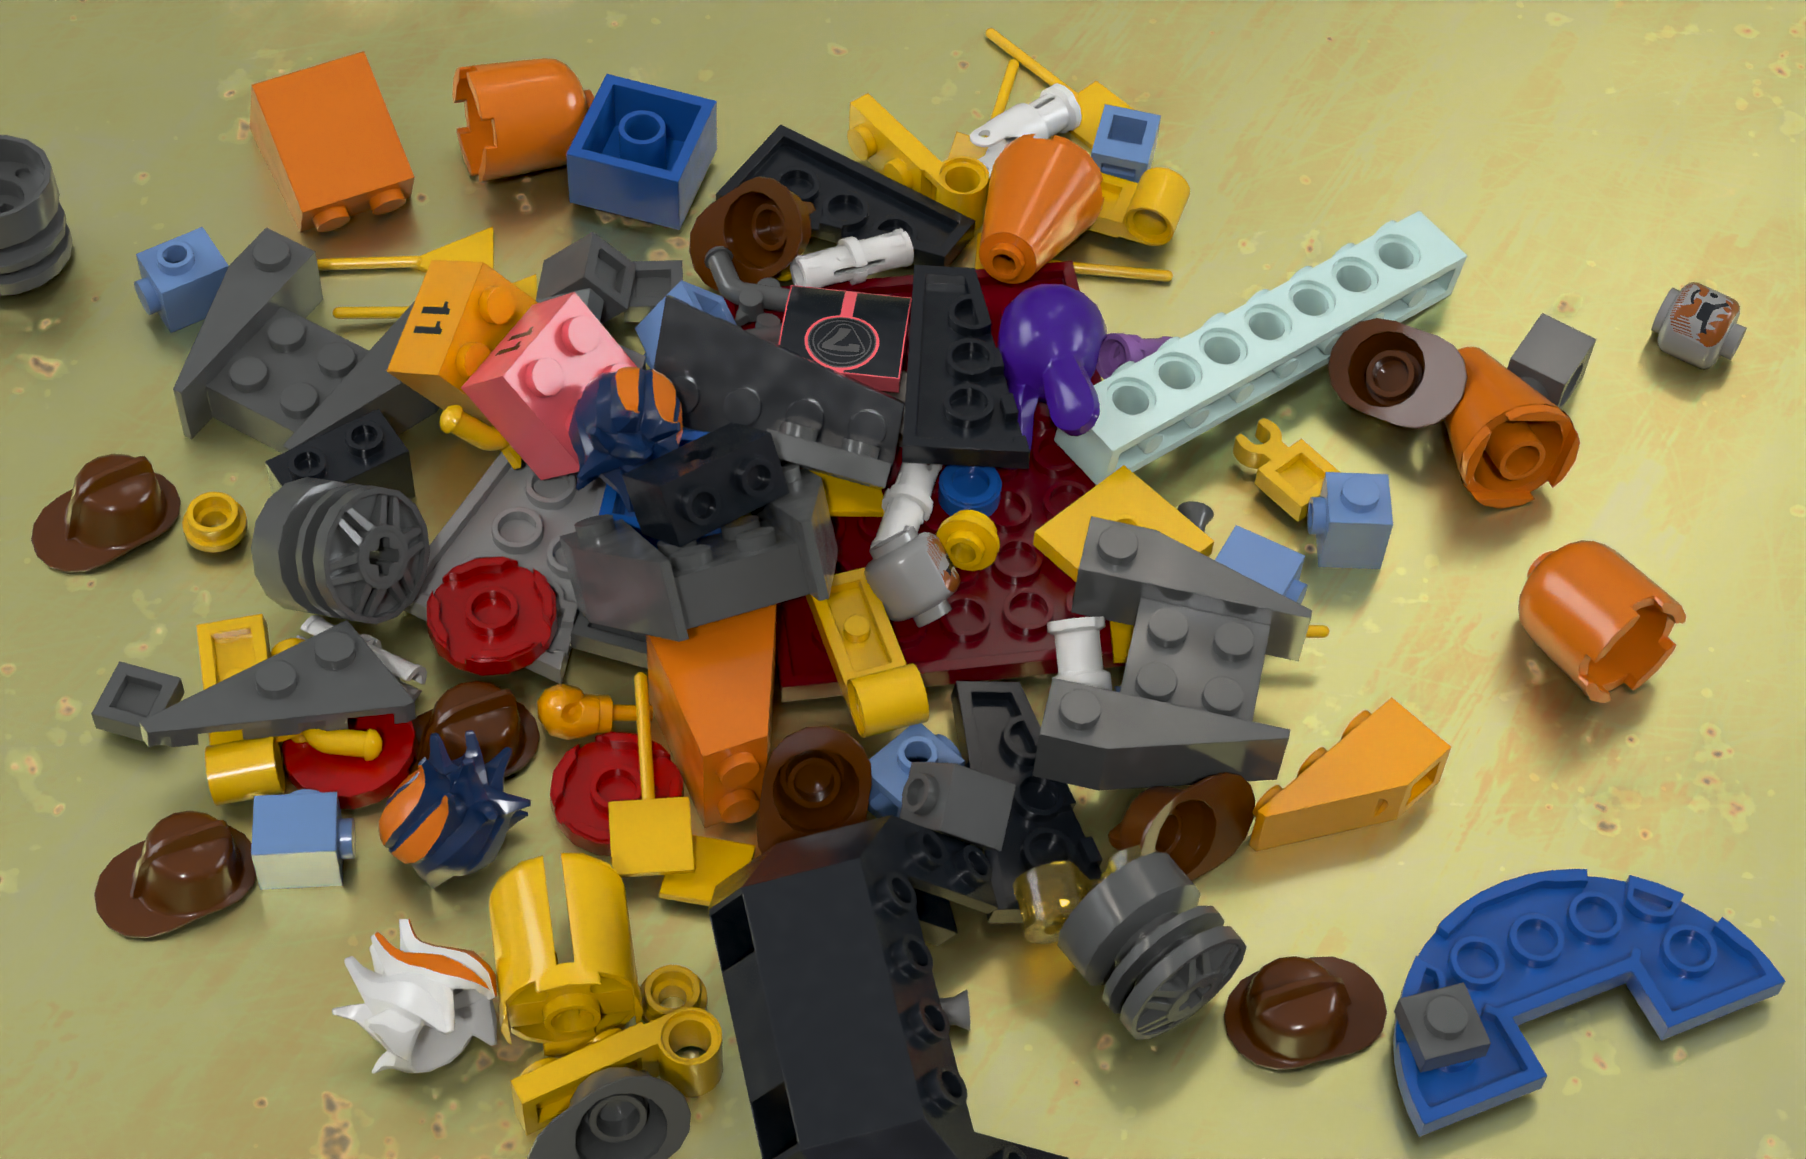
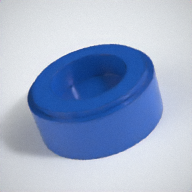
(969, 489)

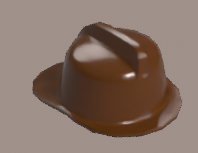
(760, 226)
(1397, 373)
(107, 513)
(492, 716)
(813, 786)
(1192, 825)
(175, 876)
(1304, 1012)

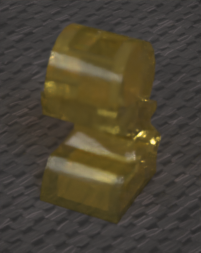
(1053, 892)

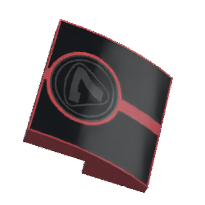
(849, 332)

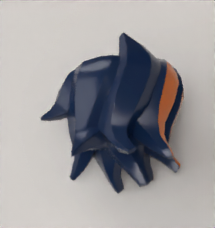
(623, 425)
(451, 813)

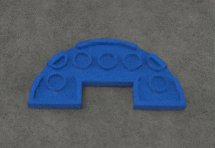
(1555, 943)

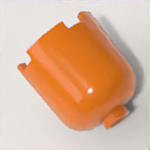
(518, 115)
(1598, 617)

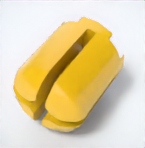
(568, 1000)

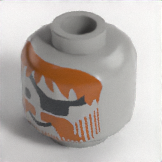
(1698, 325)
(912, 576)

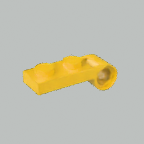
(897, 154)
(1143, 210)
(867, 658)
(237, 766)
(549, 1083)

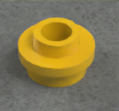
(211, 510)
(969, 540)
(671, 982)

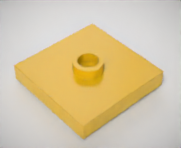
(1120, 499)

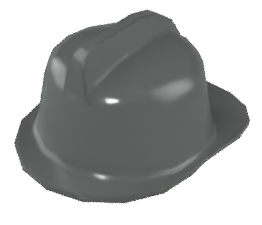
(617, 1117)

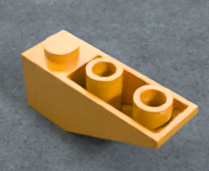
(1362, 781)

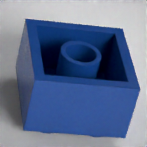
(642, 151)

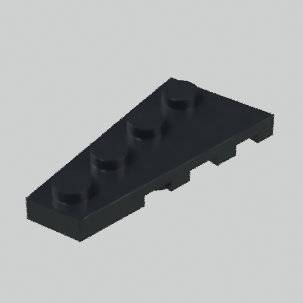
(855, 198)
(956, 379)
(748, 381)
(1001, 740)

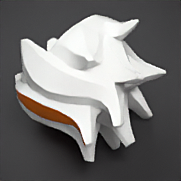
(422, 1001)

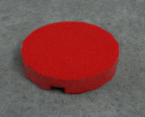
(492, 616)
(603, 774)
(353, 778)

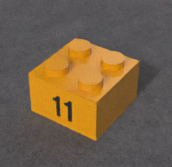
(453, 328)

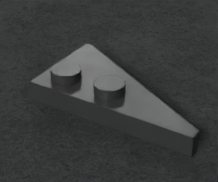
(293, 691)

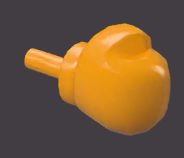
(575, 715)

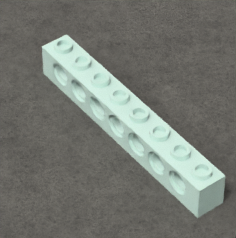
(1262, 345)

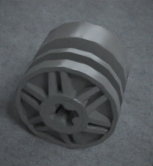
(32, 221)
(340, 550)
(1151, 945)

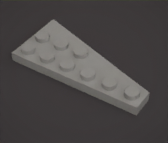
(521, 520)

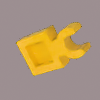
(1283, 472)

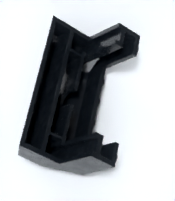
(842, 996)

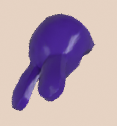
(1049, 355)

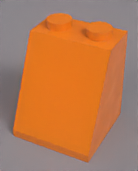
(330, 143)
(718, 709)

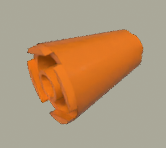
(1037, 205)
(1507, 435)

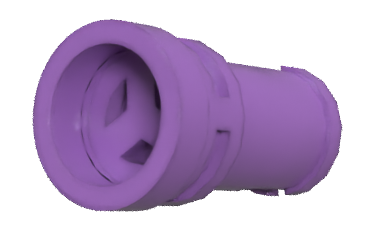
(1122, 347)

